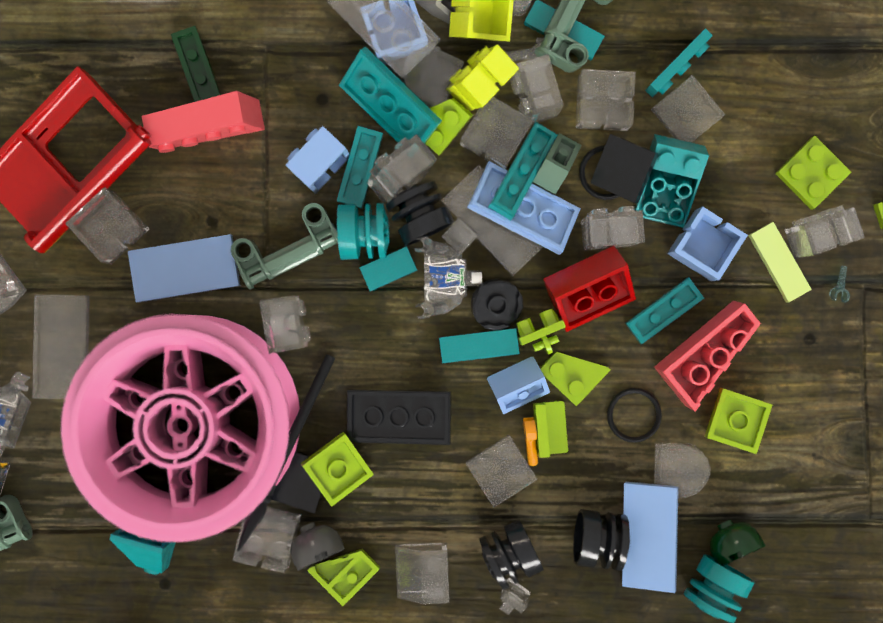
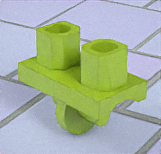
(551, 324)

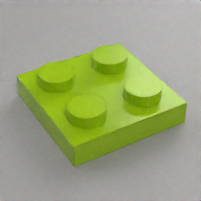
(813, 172)
(738, 420)
(337, 469)

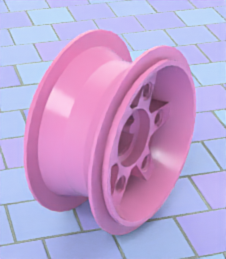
(108, 473)

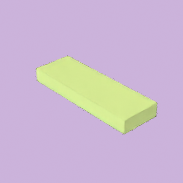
(779, 262)

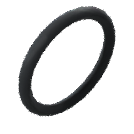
(583, 179)
(610, 413)

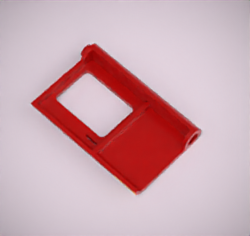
(37, 185)

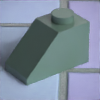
(557, 163)

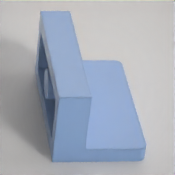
(518, 384)

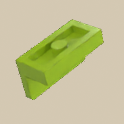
(550, 428)

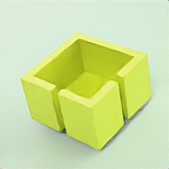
(481, 19)
(477, 81)

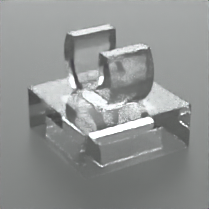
(460, 235)
(514, 597)

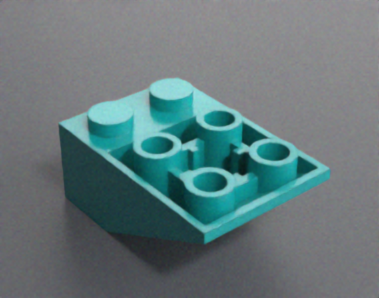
(672, 180)

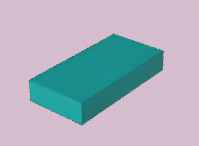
(388, 269)

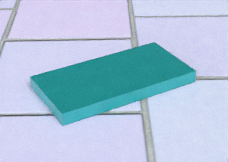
(388, 99)

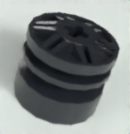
(419, 213)
(605, 540)
(510, 554)

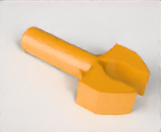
(531, 437)

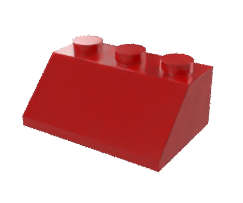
(590, 288)

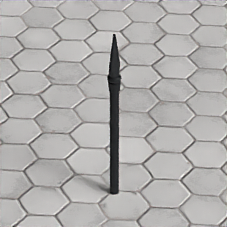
(254, 518)

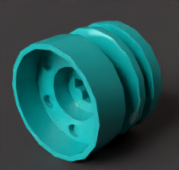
(362, 231)
(718, 589)

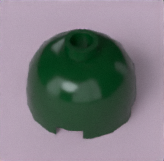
(734, 542)

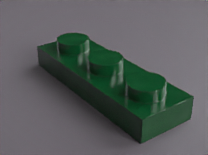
(195, 63)

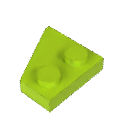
(573, 375)
(345, 574)

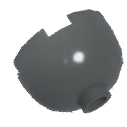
(315, 545)

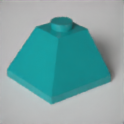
(144, 552)

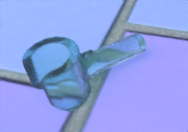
(841, 287)

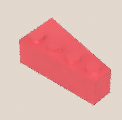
(204, 121)
(707, 353)

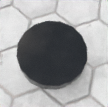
(496, 304)

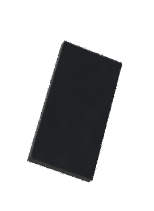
(399, 416)

